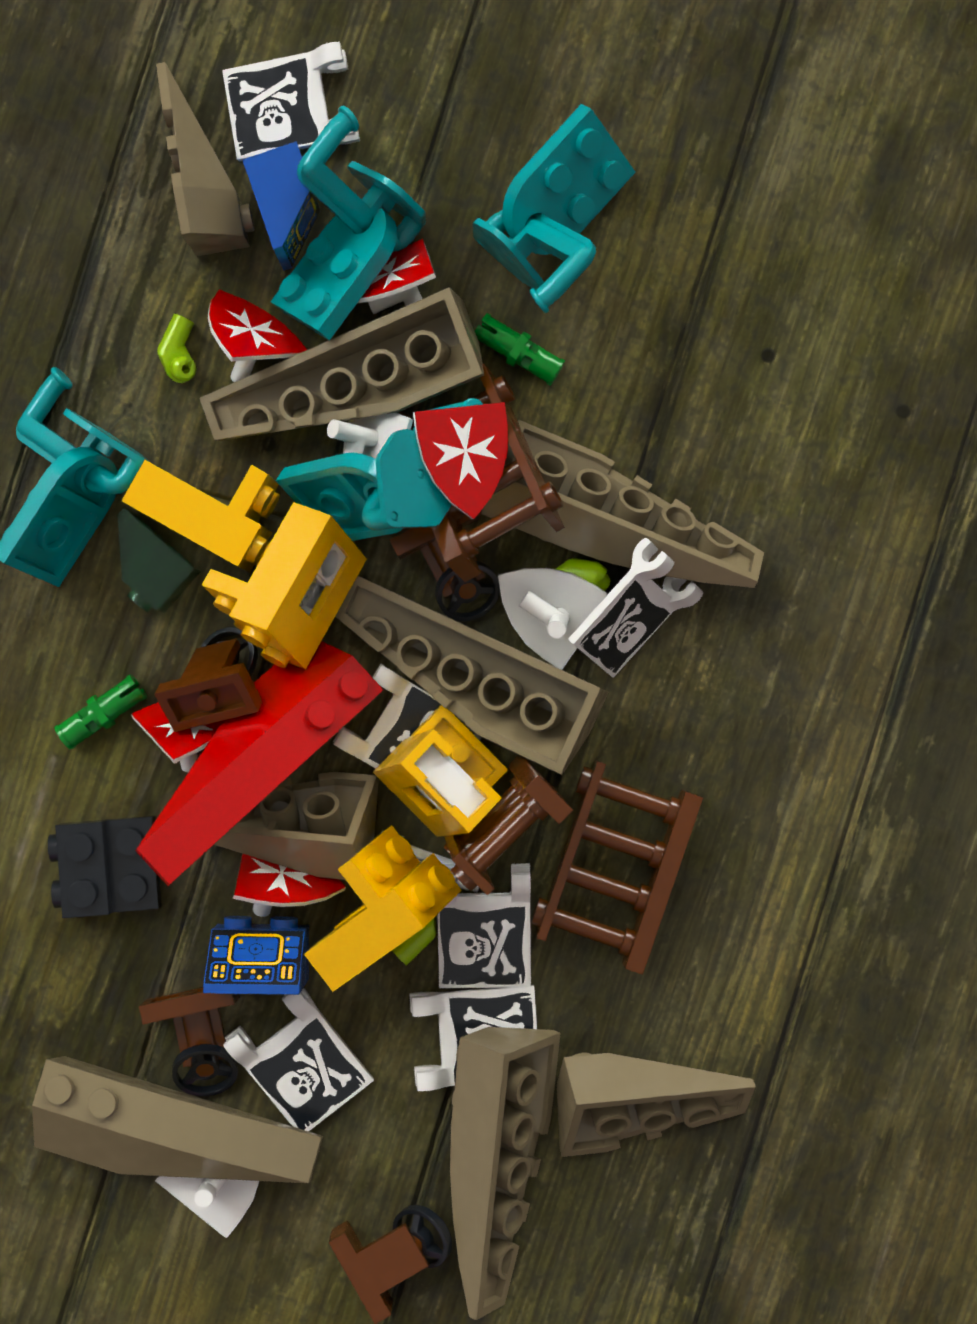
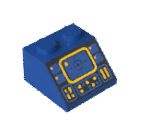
(283, 200)
(257, 957)

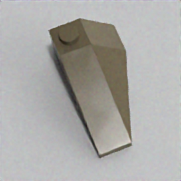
(205, 199)
(310, 824)
(624, 1096)

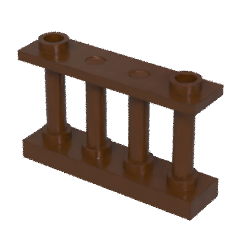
(460, 544)
(519, 808)
(662, 856)

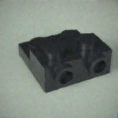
(101, 867)

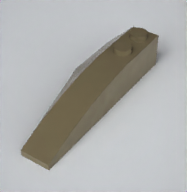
(357, 374)
(611, 514)
(478, 678)
(496, 1120)
(161, 1131)

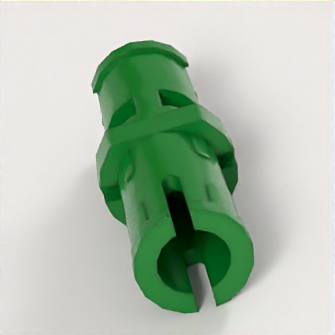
(519, 349)
(100, 712)

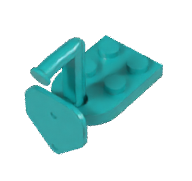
(554, 203)
(353, 244)
(369, 493)
(70, 494)

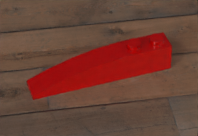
(256, 755)

